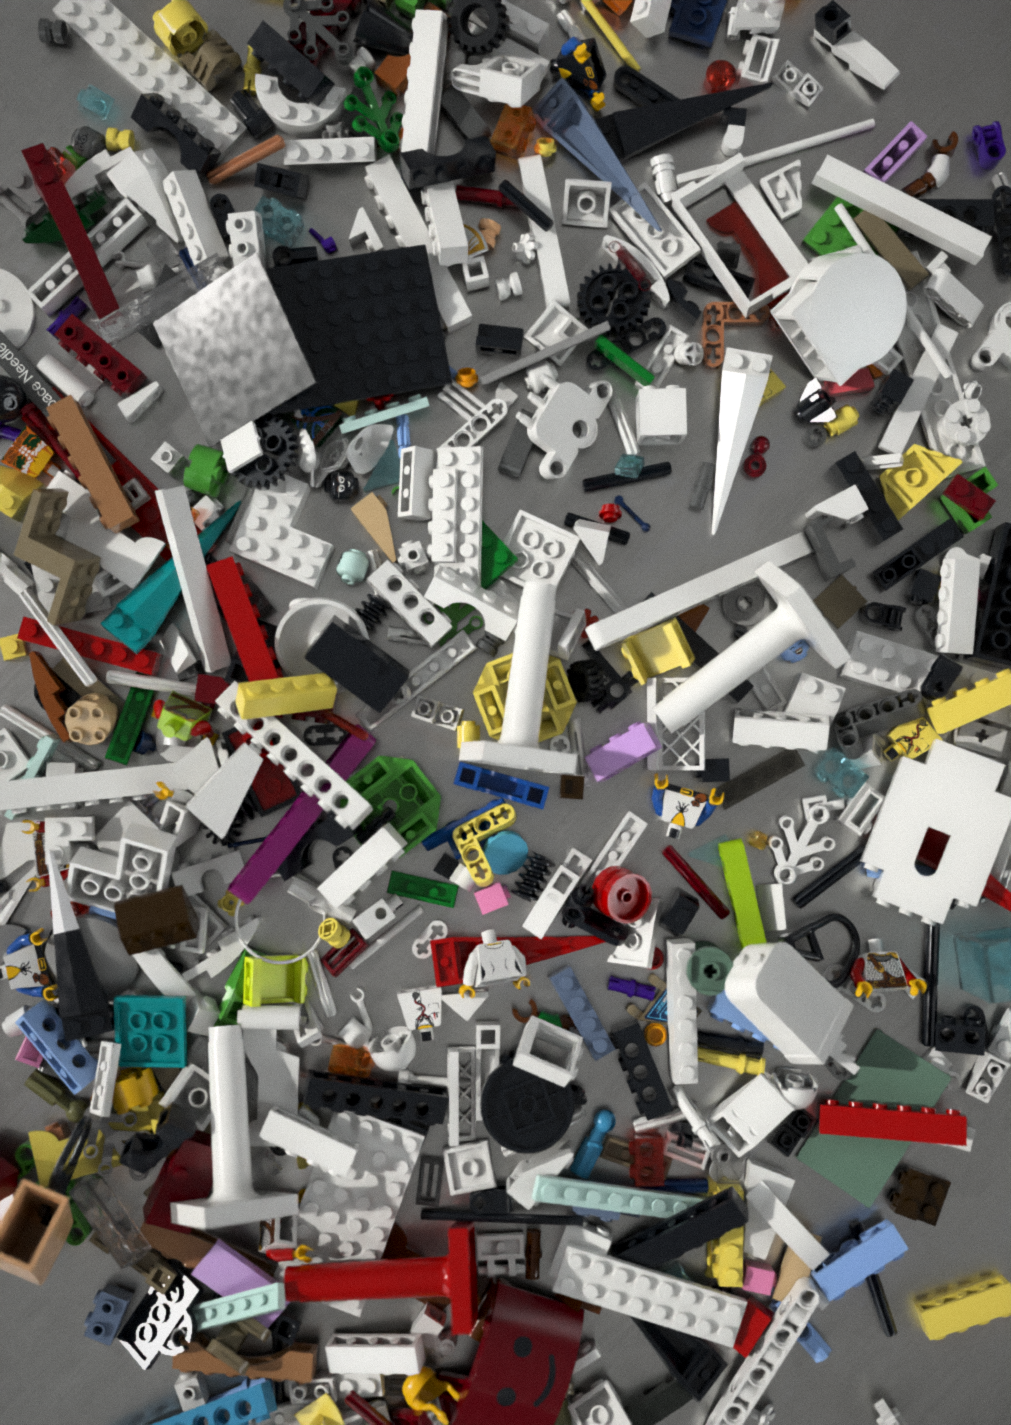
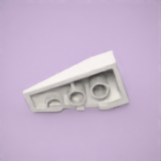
(141, 180)

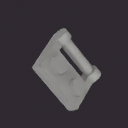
(24, 188)

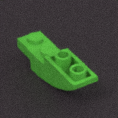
(233, 997)

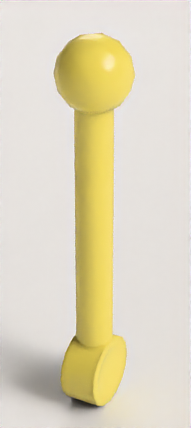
(708, 1272)

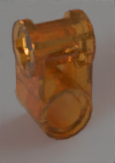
(350, 1061)

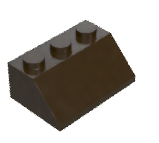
(156, 920)

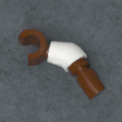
(938, 169)

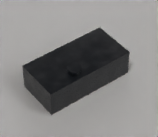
(357, 664)

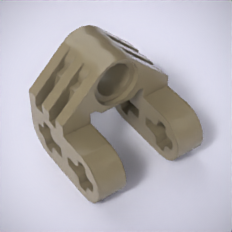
(210, 60)
(231, 1340)

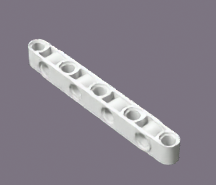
(767, 1355)

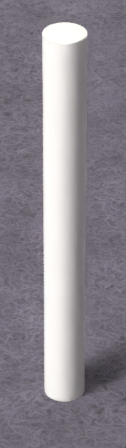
(389, 934)

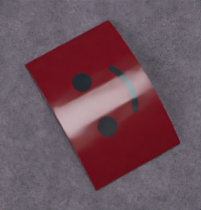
(521, 1361)

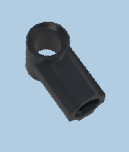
(254, 118)
(295, 255)

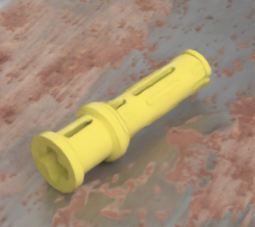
(740, 1063)

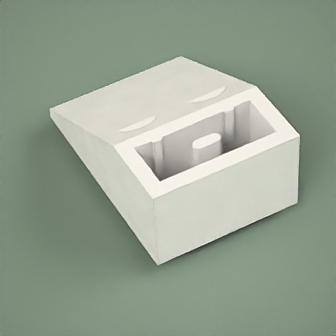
(749, 1114)
(549, 1162)

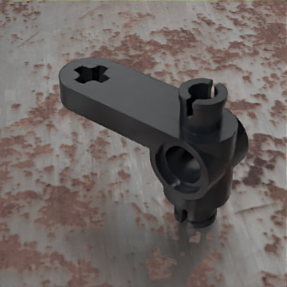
(607, 699)
(580, 914)

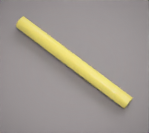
(610, 34)

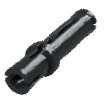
(735, 1044)

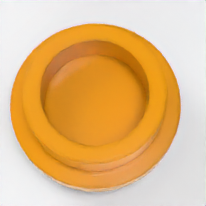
(466, 377)
(655, 1034)

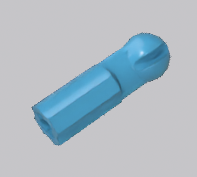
(592, 1145)

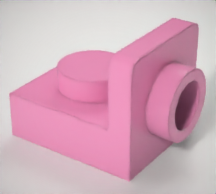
(29, 1054)

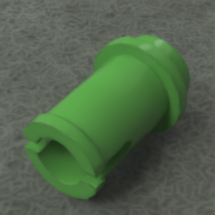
(74, 159)

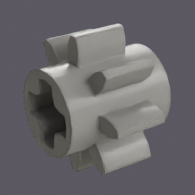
(335, 130)

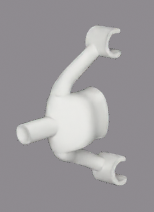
(146, 271)
(353, 1032)

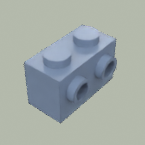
(108, 1314)

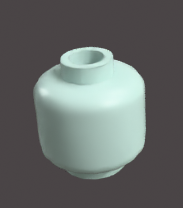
(352, 566)

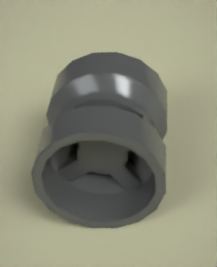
(52, 31)
(487, 645)

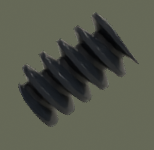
(371, 611)
(533, 877)

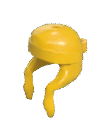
(424, 1388)

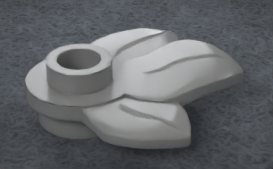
(727, 1164)

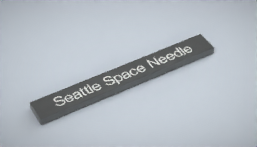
(31, 381)

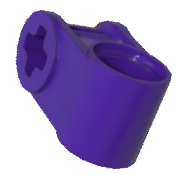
(989, 140)

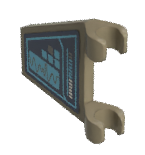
(657, 1009)

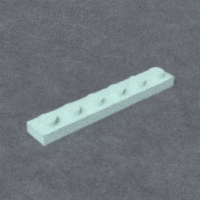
(239, 1306)

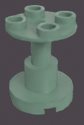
(708, 968)

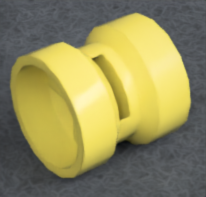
(119, 140)
(334, 933)

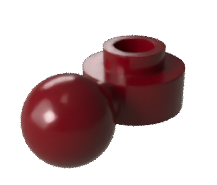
(760, 446)

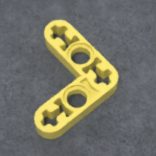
(472, 840)

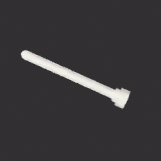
(410, 1078)

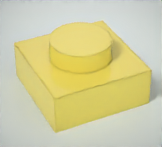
(13, 648)

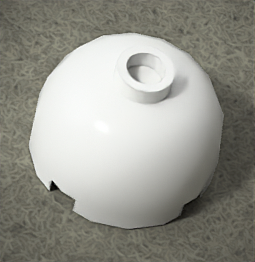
(393, 1050)
(794, 1086)

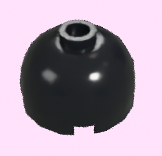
(11, 399)

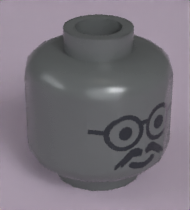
(88, 142)

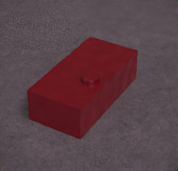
(183, 1177)

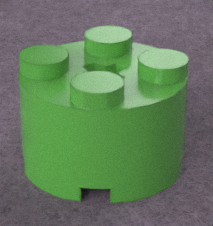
(206, 471)

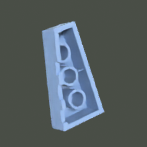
(858, 1260)

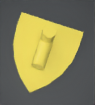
(320, 1412)

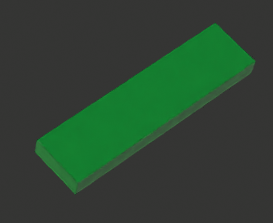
(129, 724)

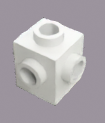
(413, 565)

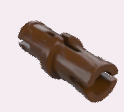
(533, 1254)

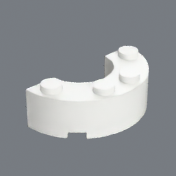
(294, 118)

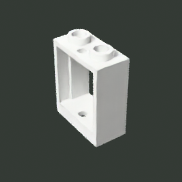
(556, 1036)

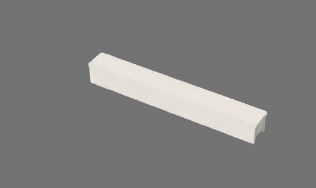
(901, 210)
(193, 578)

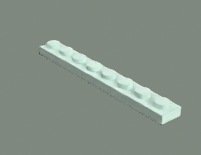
(611, 1197)

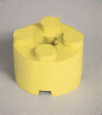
(180, 27)

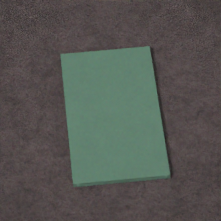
(887, 1076)

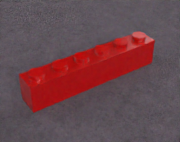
(242, 620)
(95, 648)
(893, 1123)

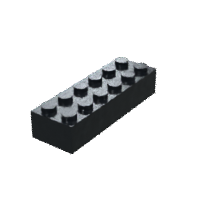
(993, 611)

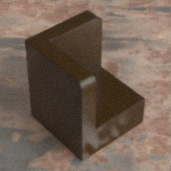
(571, 787)

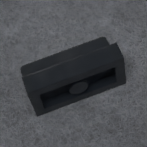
(499, 340)

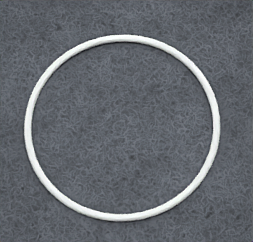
(264, 959)

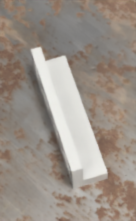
(453, 1093)

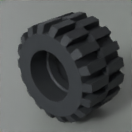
(493, 34)

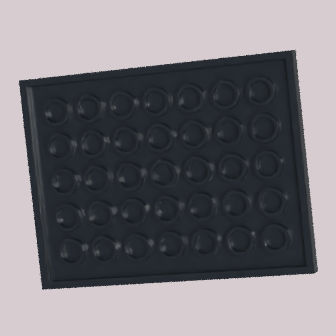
(364, 325)

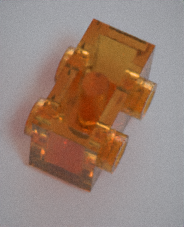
(513, 130)

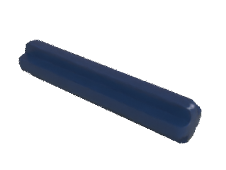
(682, 1186)

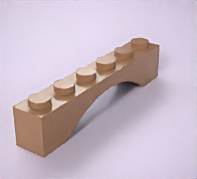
(293, 1363)

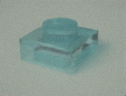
(629, 465)

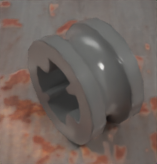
(819, 429)

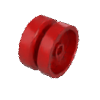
(621, 894)

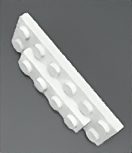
(457, 511)

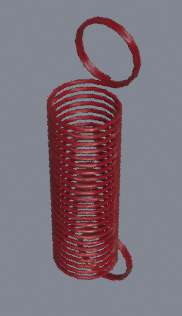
(631, 267)

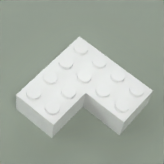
(270, 537)
(140, 869)

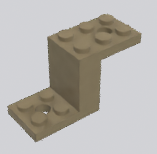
(57, 556)

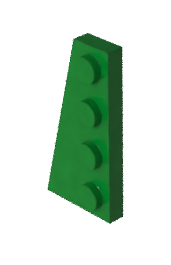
(495, 557)

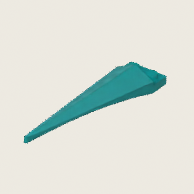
(145, 608)

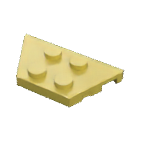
(916, 478)

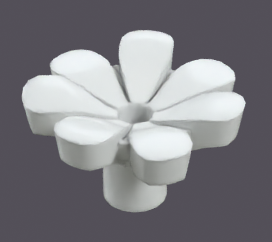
(525, 248)
(764, 1416)

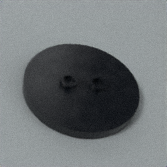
(524, 1109)

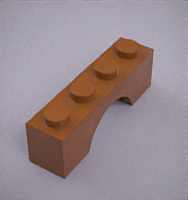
(393, 70)

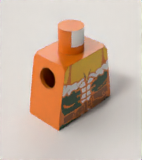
(30, 455)

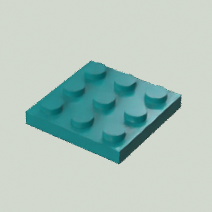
(151, 1030)

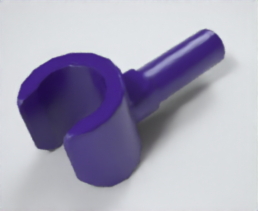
(328, 244)

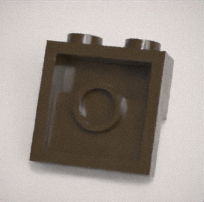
(919, 1195)

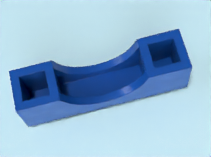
(501, 785)

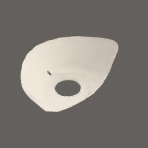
(374, 443)

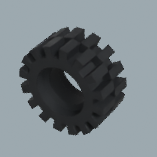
(594, 676)

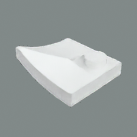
(553, 327)

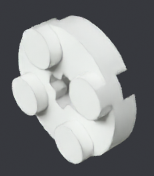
(973, 411)

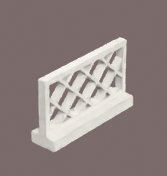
(655, 761)

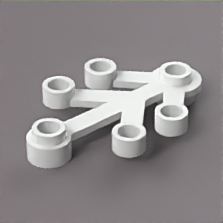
(800, 847)

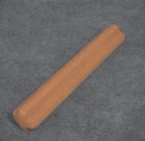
(246, 159)

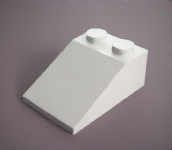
(814, 696)

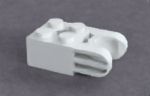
(499, 78)

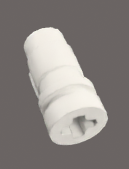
(665, 181)

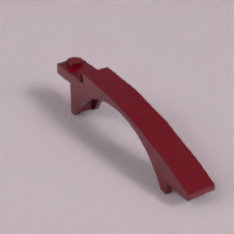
(71, 228)

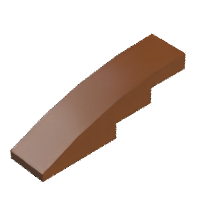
(49, 690)

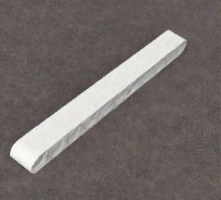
(696, 592)

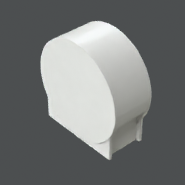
(843, 313)

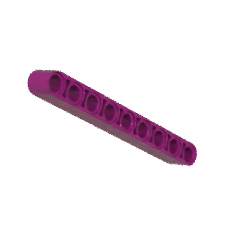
(295, 822)

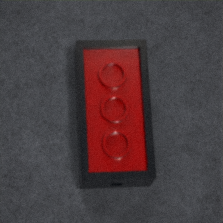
(271, 786)

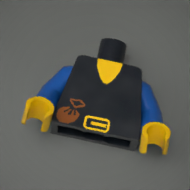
(582, 68)

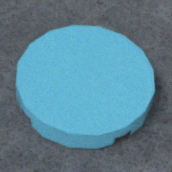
(505, 852)

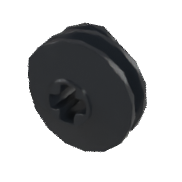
(246, 809)

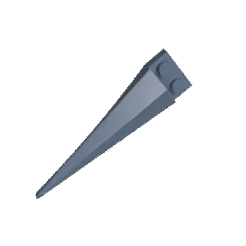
(572, 125)

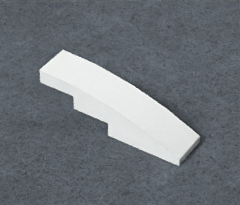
(513, 48)
(863, 59)

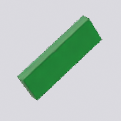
(624, 361)
(422, 889)

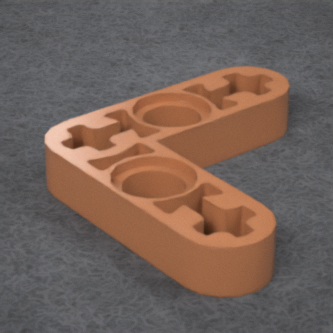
(723, 319)

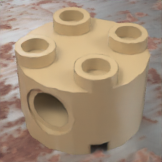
(91, 719)

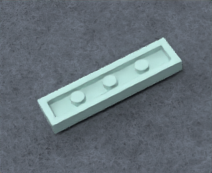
(373, 416)
(37, 764)

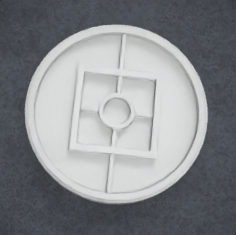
(16, 309)

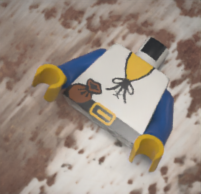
(682, 806)
(27, 967)

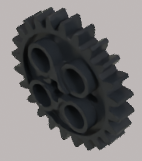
(633, 306)
(271, 432)

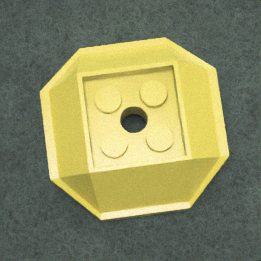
(492, 693)

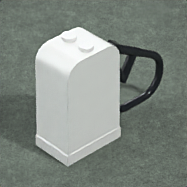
(789, 997)

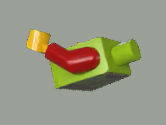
(183, 718)

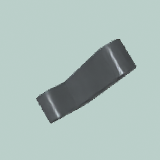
(881, 715)

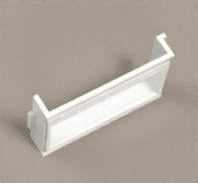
(760, 215)

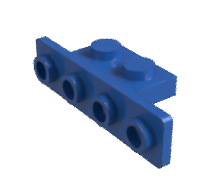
(446, 834)

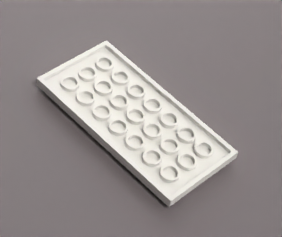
(355, 1213)

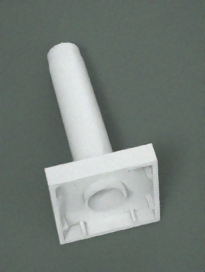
(791, 621)
(525, 693)
(233, 1191)

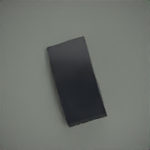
(677, 295)
(791, 1130)

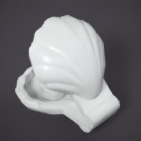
(332, 457)

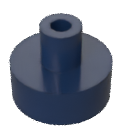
(144, 743)

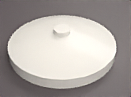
(303, 625)

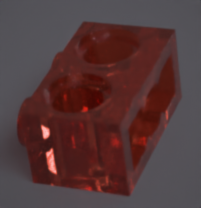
(653, 1158)

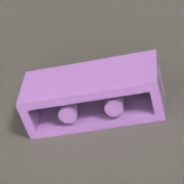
(896, 153)
(622, 751)

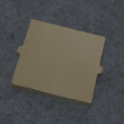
(839, 601)

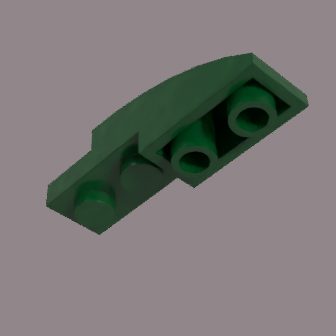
(47, 230)

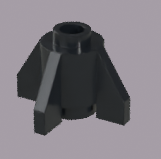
(815, 404)

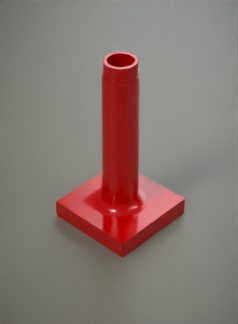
(399, 1278)

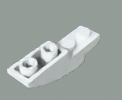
(93, 174)
(557, 893)
(231, 950)
(993, 1065)
(336, 1386)

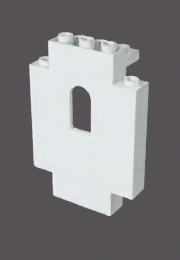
(952, 796)

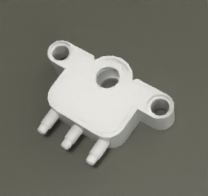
(997, 343)
(554, 420)

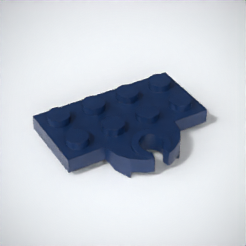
(697, 20)

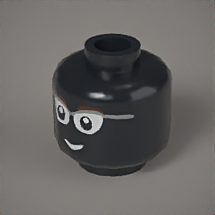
(341, 486)

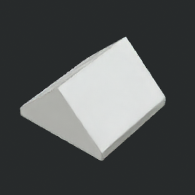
(586, 203)

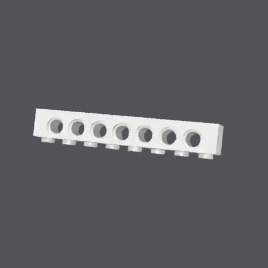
(357, 807)

